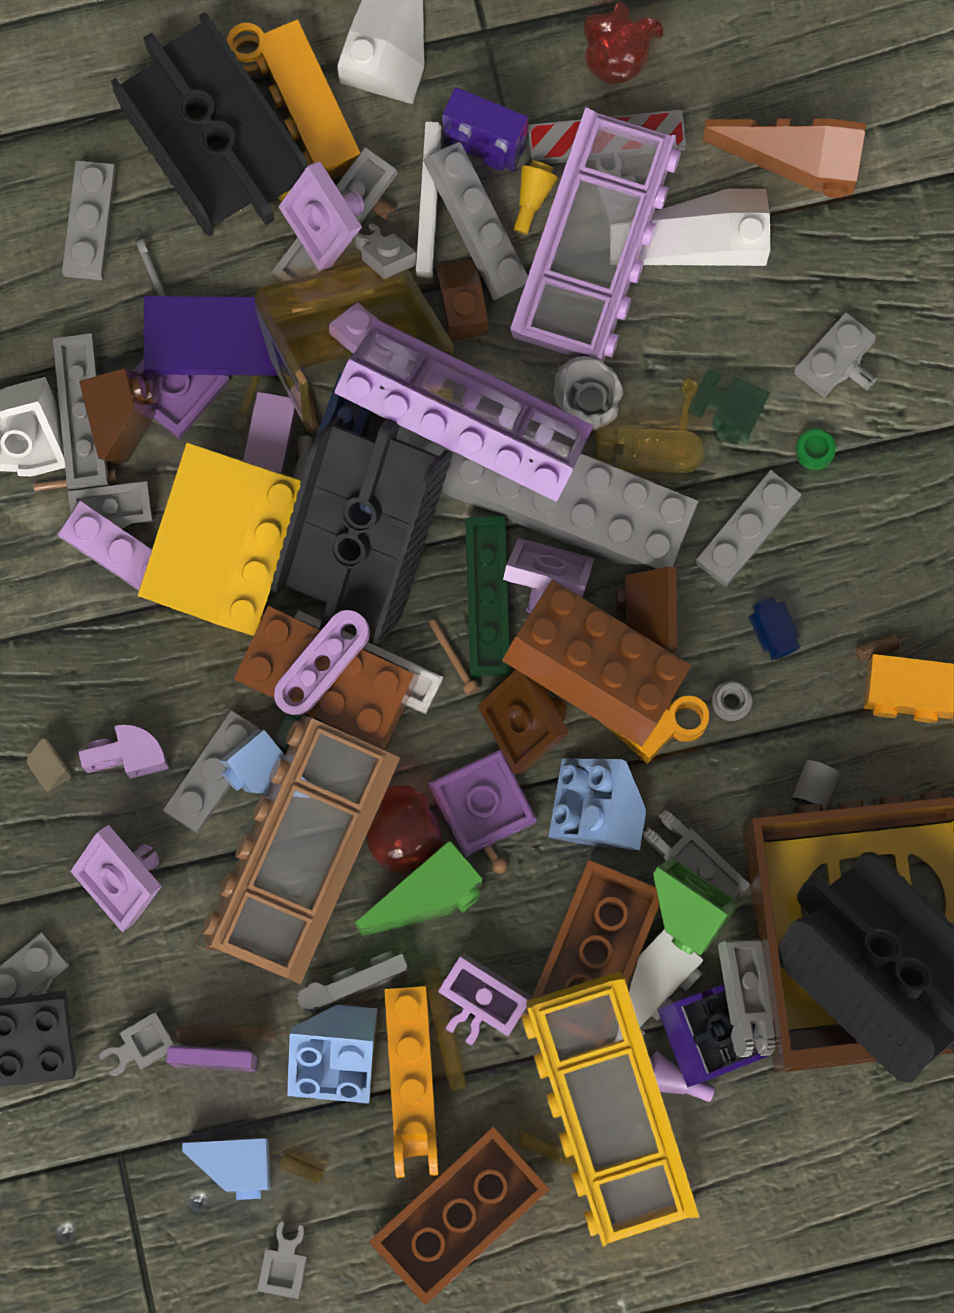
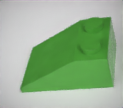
(430, 892)

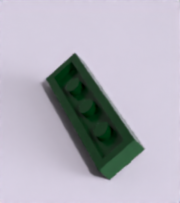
(487, 596)

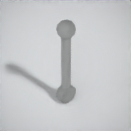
(150, 267)

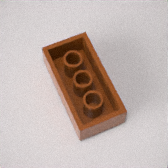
(596, 663)
(362, 699)
(600, 930)
(459, 1216)

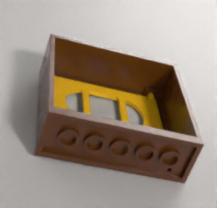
(781, 869)

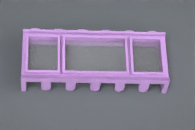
(595, 237)

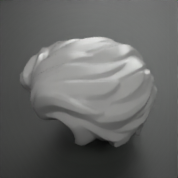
(588, 390)

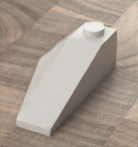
(385, 49)
(712, 230)
(30, 429)

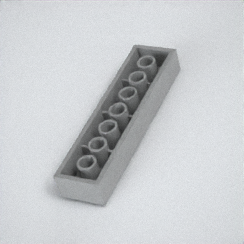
(596, 512)

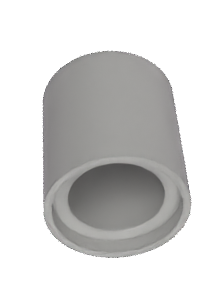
(815, 784)

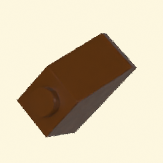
(462, 300)

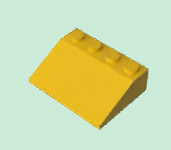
(220, 539)

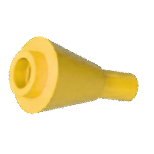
(534, 188)

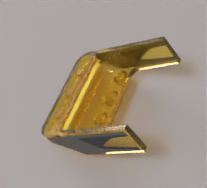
(299, 311)

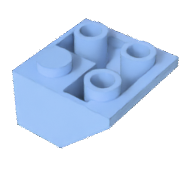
(598, 804)
(333, 1055)

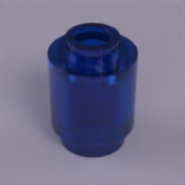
(774, 628)

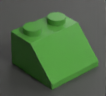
(691, 906)

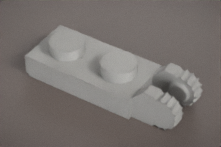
(697, 856)
(350, 983)
(747, 996)

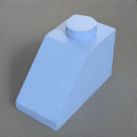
(251, 763)
(234, 1164)

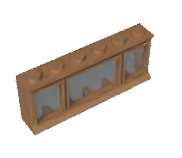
(299, 849)

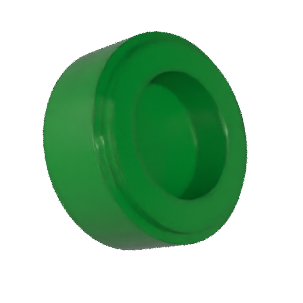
(815, 449)

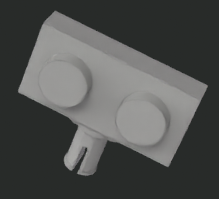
(838, 357)
(118, 503)
(31, 969)

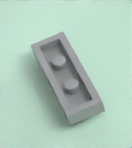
(89, 220)
(748, 528)
(204, 783)

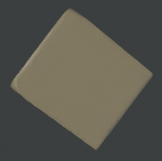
(48, 765)

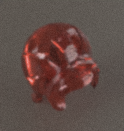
(618, 46)
(403, 830)

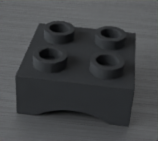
(36, 1039)

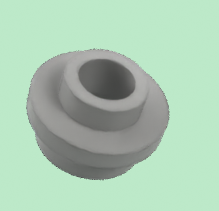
(736, 689)

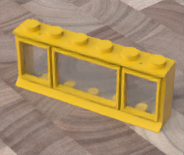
(609, 1108)

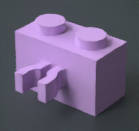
(484, 995)

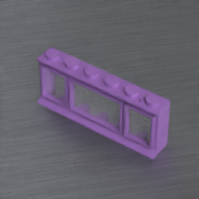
(464, 409)

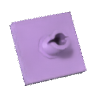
(322, 215)
(538, 564)
(117, 877)

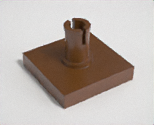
(524, 720)

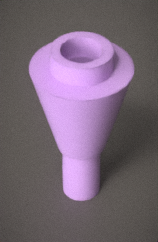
(671, 1079)

